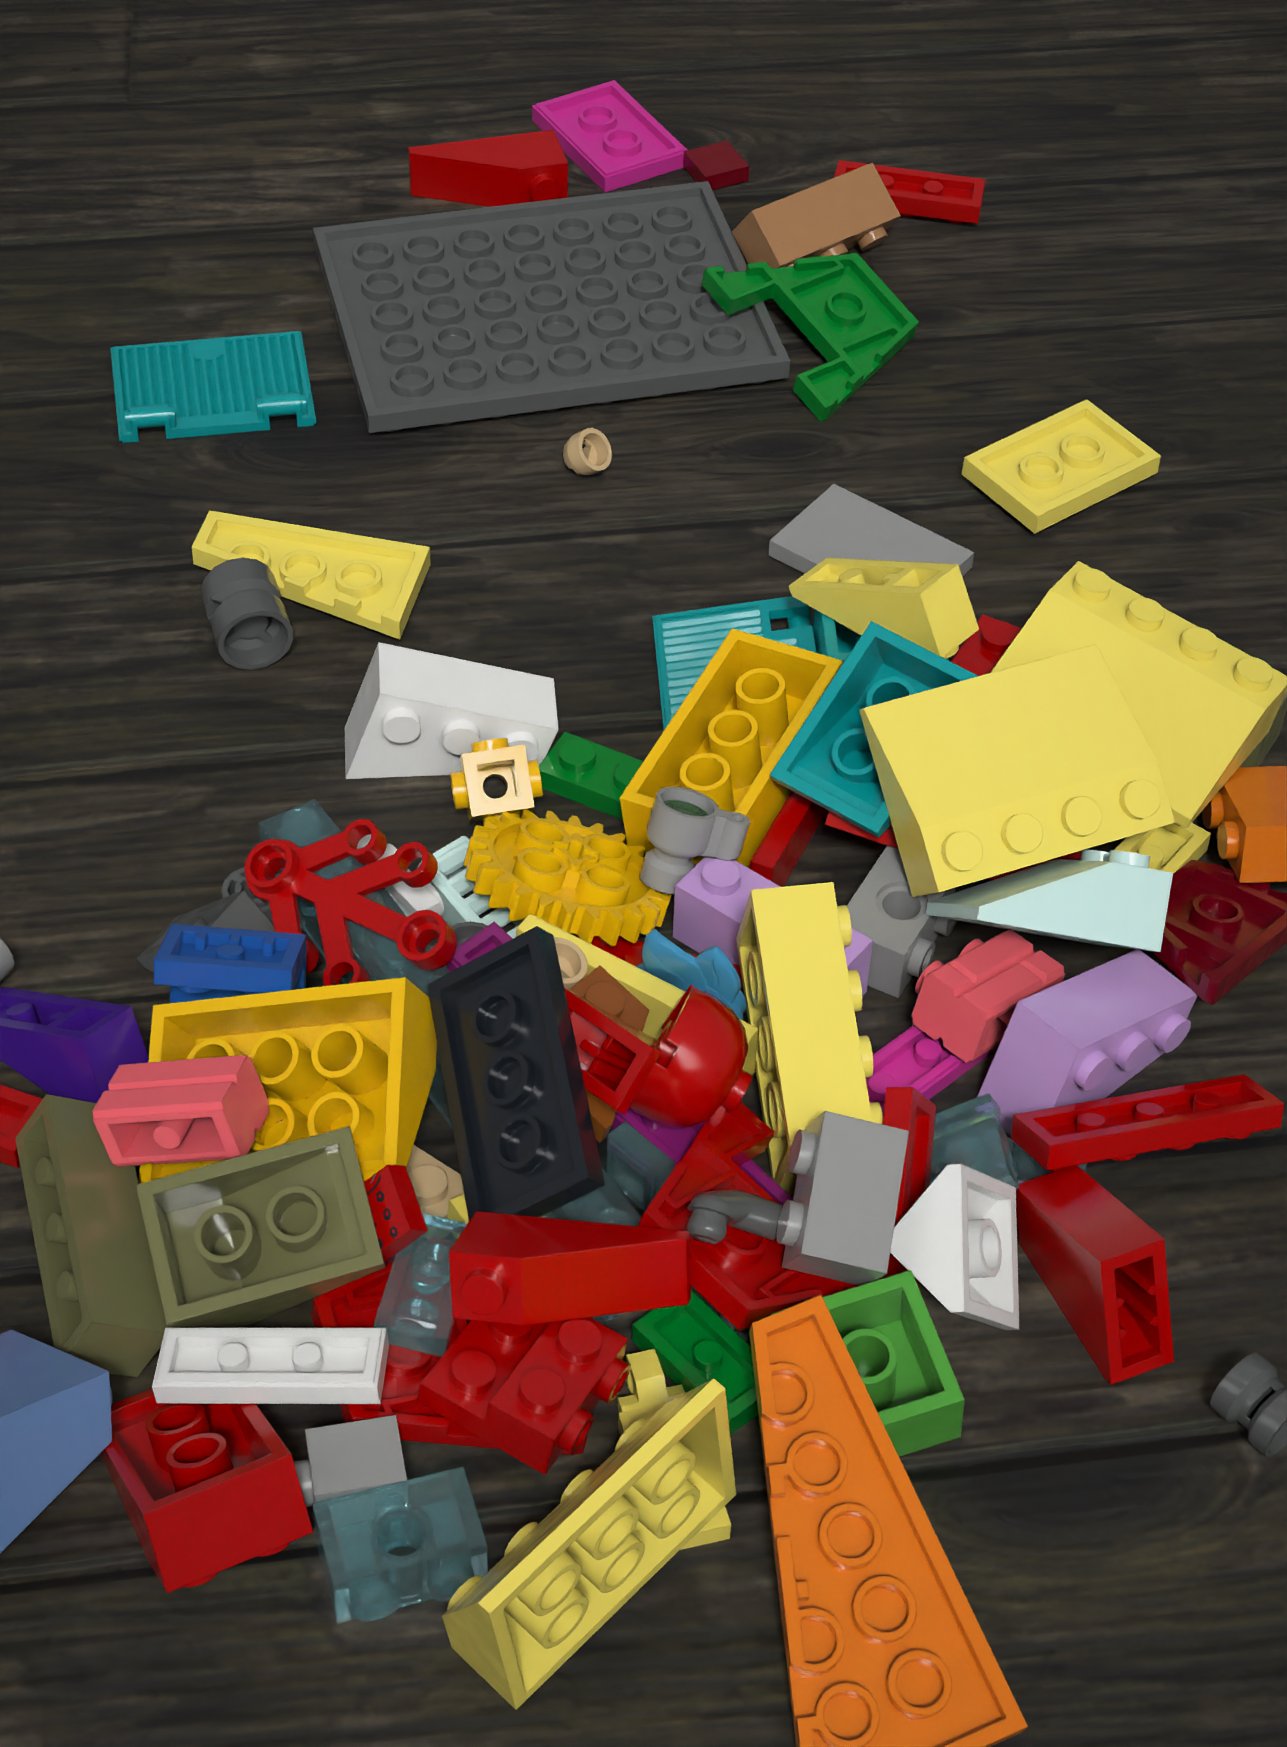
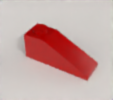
(491, 170)
(564, 1269)

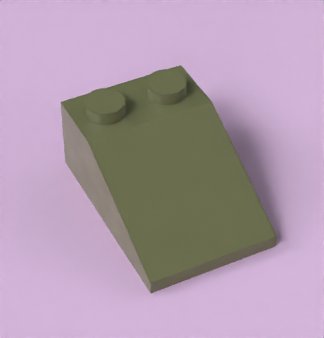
(260, 1232)

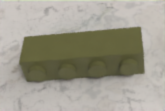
(89, 1241)

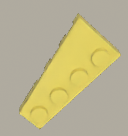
(328, 570)

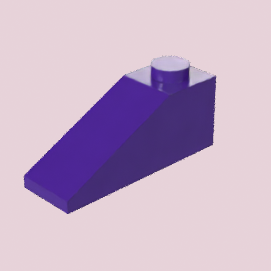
(67, 1042)

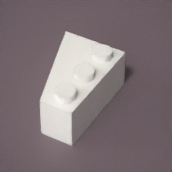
(429, 708)

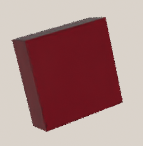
(716, 164)

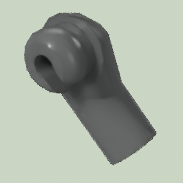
(732, 1208)

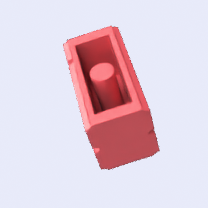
(977, 992)
(181, 1111)

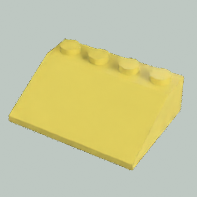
(1188, 689)
(1013, 770)
(596, 1545)

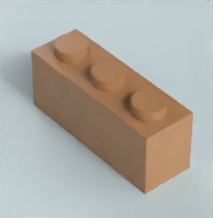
(819, 220)

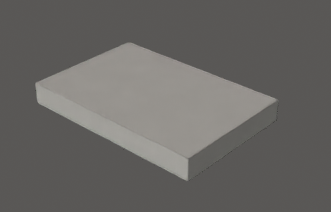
(855, 528)

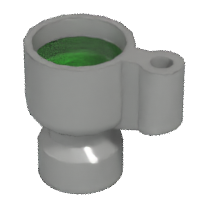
(685, 827)

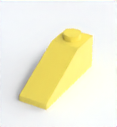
(909, 598)

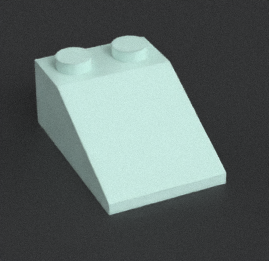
(1090, 900)

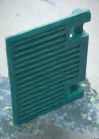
(211, 385)
(692, 637)

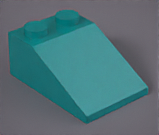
(831, 753)

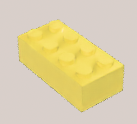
(803, 1014)

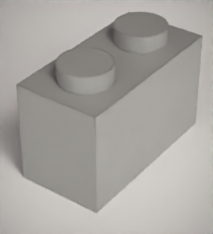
(843, 1198)

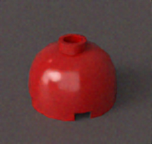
(697, 1065)

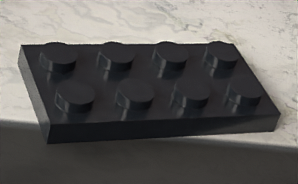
(515, 1080)

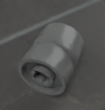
(246, 613)

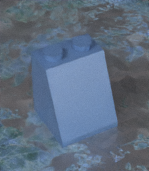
(50, 1426)

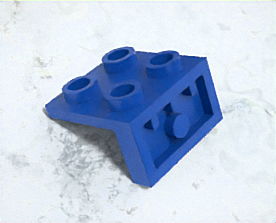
(228, 962)

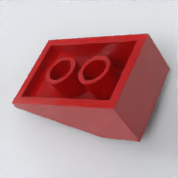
(203, 1485)

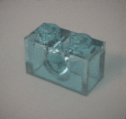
(422, 1513)

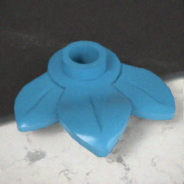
(707, 972)

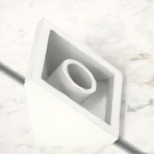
(964, 1245)

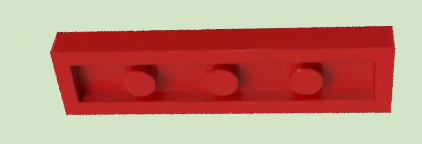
(1146, 1122)

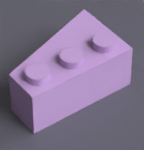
(1087, 1036)

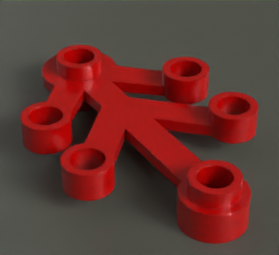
(343, 898)

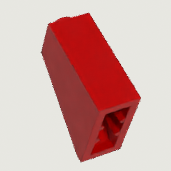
(1100, 1270)

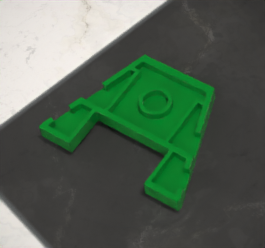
(838, 309)

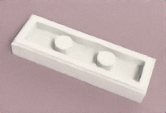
(271, 1366)

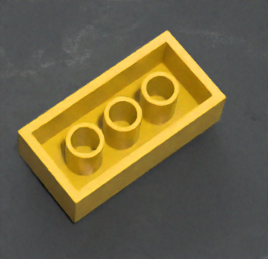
(733, 735)

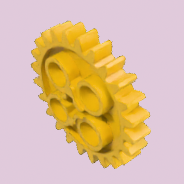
(564, 876)

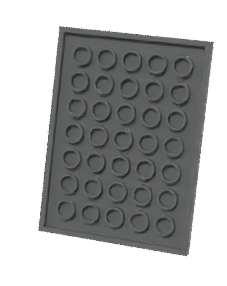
(541, 306)

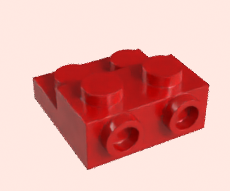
(528, 1384)

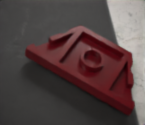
(1219, 928)

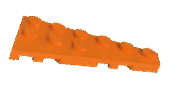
(866, 1594)

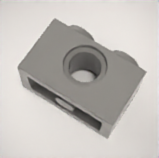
(896, 924)

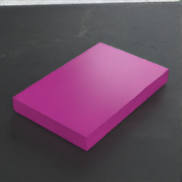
(610, 136)

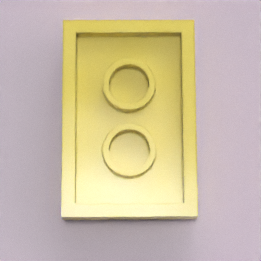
(1060, 465)

